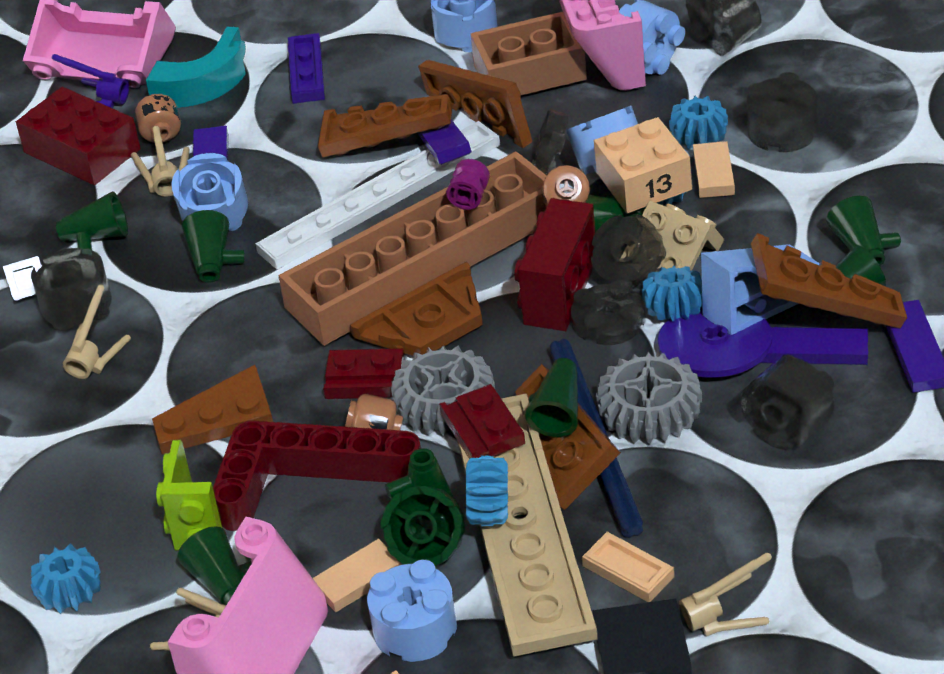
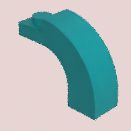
(202, 78)

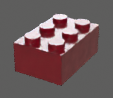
(78, 135)
(556, 263)

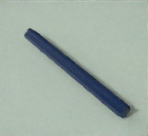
(612, 477)

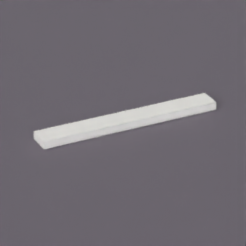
(367, 200)

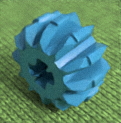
(698, 121)
(673, 293)
(487, 491)
(65, 578)

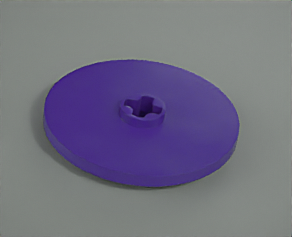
(711, 348)

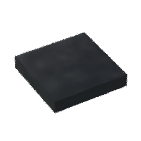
(642, 639)

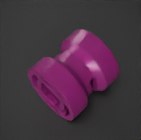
(468, 184)

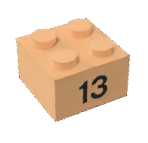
(642, 164)

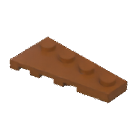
(481, 98)
(371, 127)
(824, 286)
(575, 458)

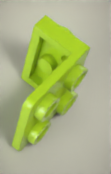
(186, 503)

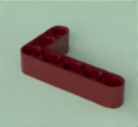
(304, 451)

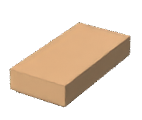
(713, 169)
(628, 567)
(352, 576)

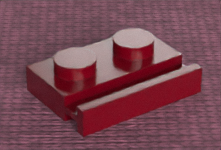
(361, 372)
(482, 423)

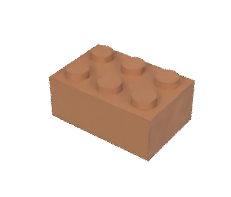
(530, 53)

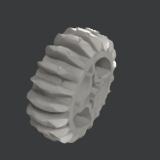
(437, 378)
(672, 400)

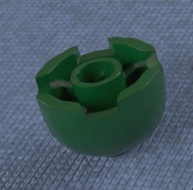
(407, 522)

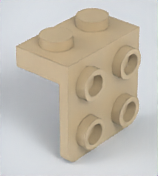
(681, 235)

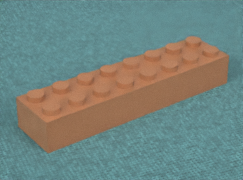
(412, 250)

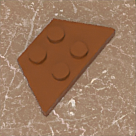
(426, 316)

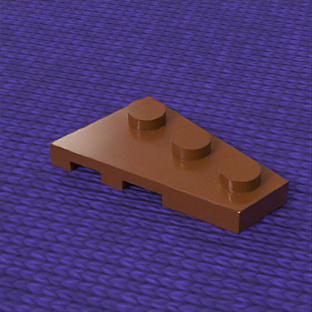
(214, 412)

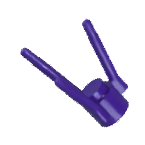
(108, 87)

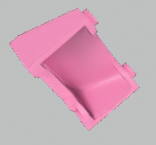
(101, 40)
(609, 40)
(266, 619)

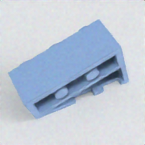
(733, 290)

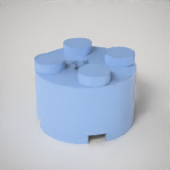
(458, 18)
(660, 34)
(583, 135)
(211, 184)
(412, 611)

